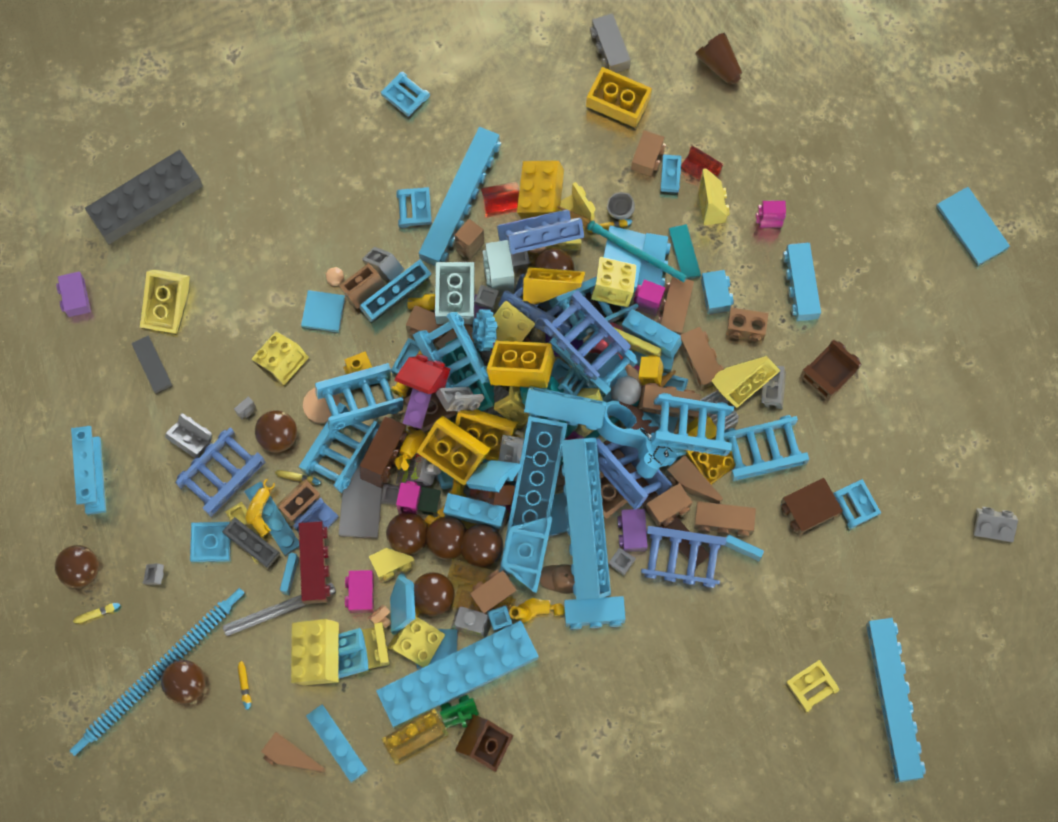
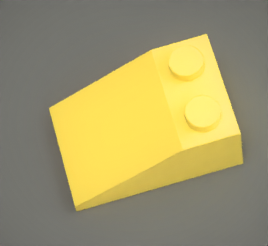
(712, 199)
(164, 300)
(744, 379)

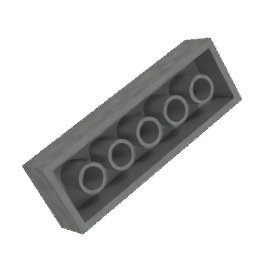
(144, 197)

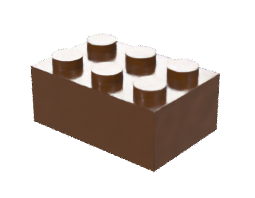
(382, 452)

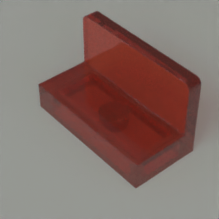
(698, 160)
(500, 197)

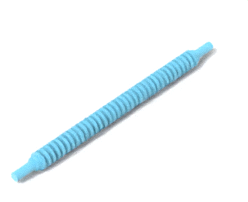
(90, 735)

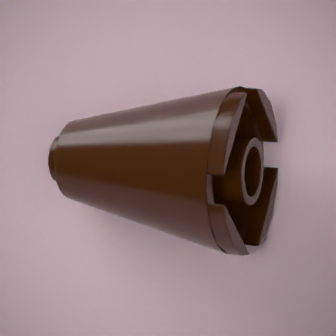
(720, 58)

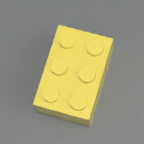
(314, 652)

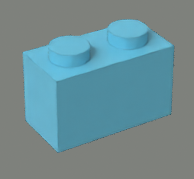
(716, 292)

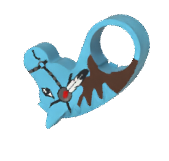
(638, 435)

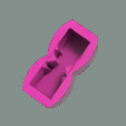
(771, 214)

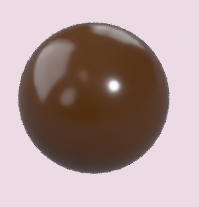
(554, 259)
(275, 431)
(407, 533)
(445, 537)
(481, 545)
(76, 566)
(433, 594)
(183, 682)

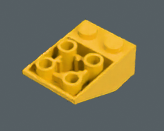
(709, 465)

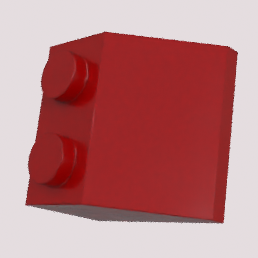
(423, 374)

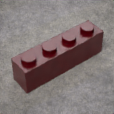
(313, 562)

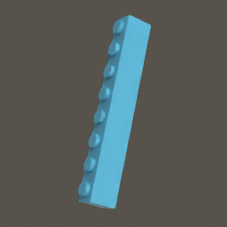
(459, 197)
(894, 700)

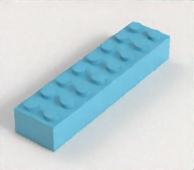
(537, 474)
(585, 518)
(457, 674)

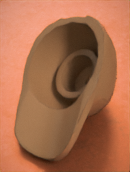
(554, 578)

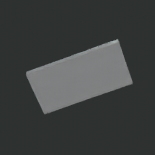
(360, 509)

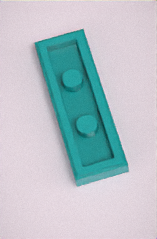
(684, 251)

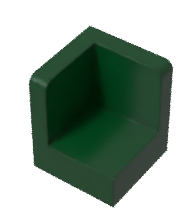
(429, 501)

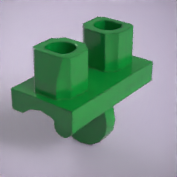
(458, 713)

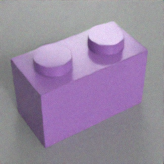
(73, 293)
(416, 409)
(633, 530)

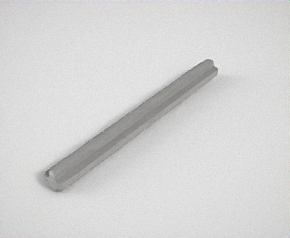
(266, 614)

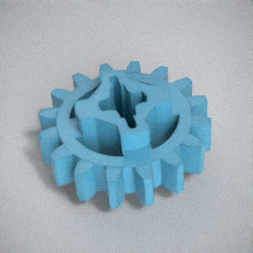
(484, 330)

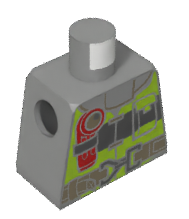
(419, 471)
(471, 622)

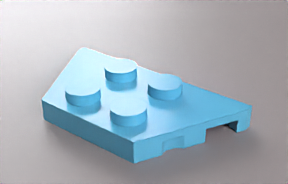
(526, 551)

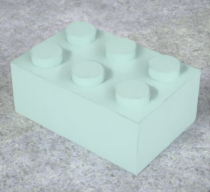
(498, 267)
(454, 291)

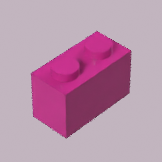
(649, 297)
(408, 497)
(360, 591)

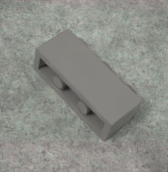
(610, 43)

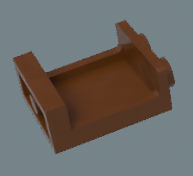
(831, 369)
(810, 506)

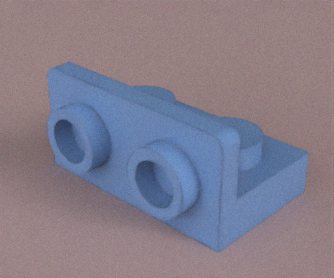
(317, 512)

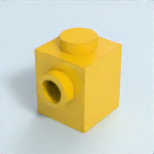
(357, 363)
(651, 370)

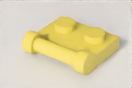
(810, 679)

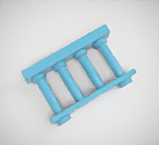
(588, 286)
(425, 343)
(356, 380)
(603, 383)
(682, 440)
(321, 448)
(777, 463)
(88, 470)

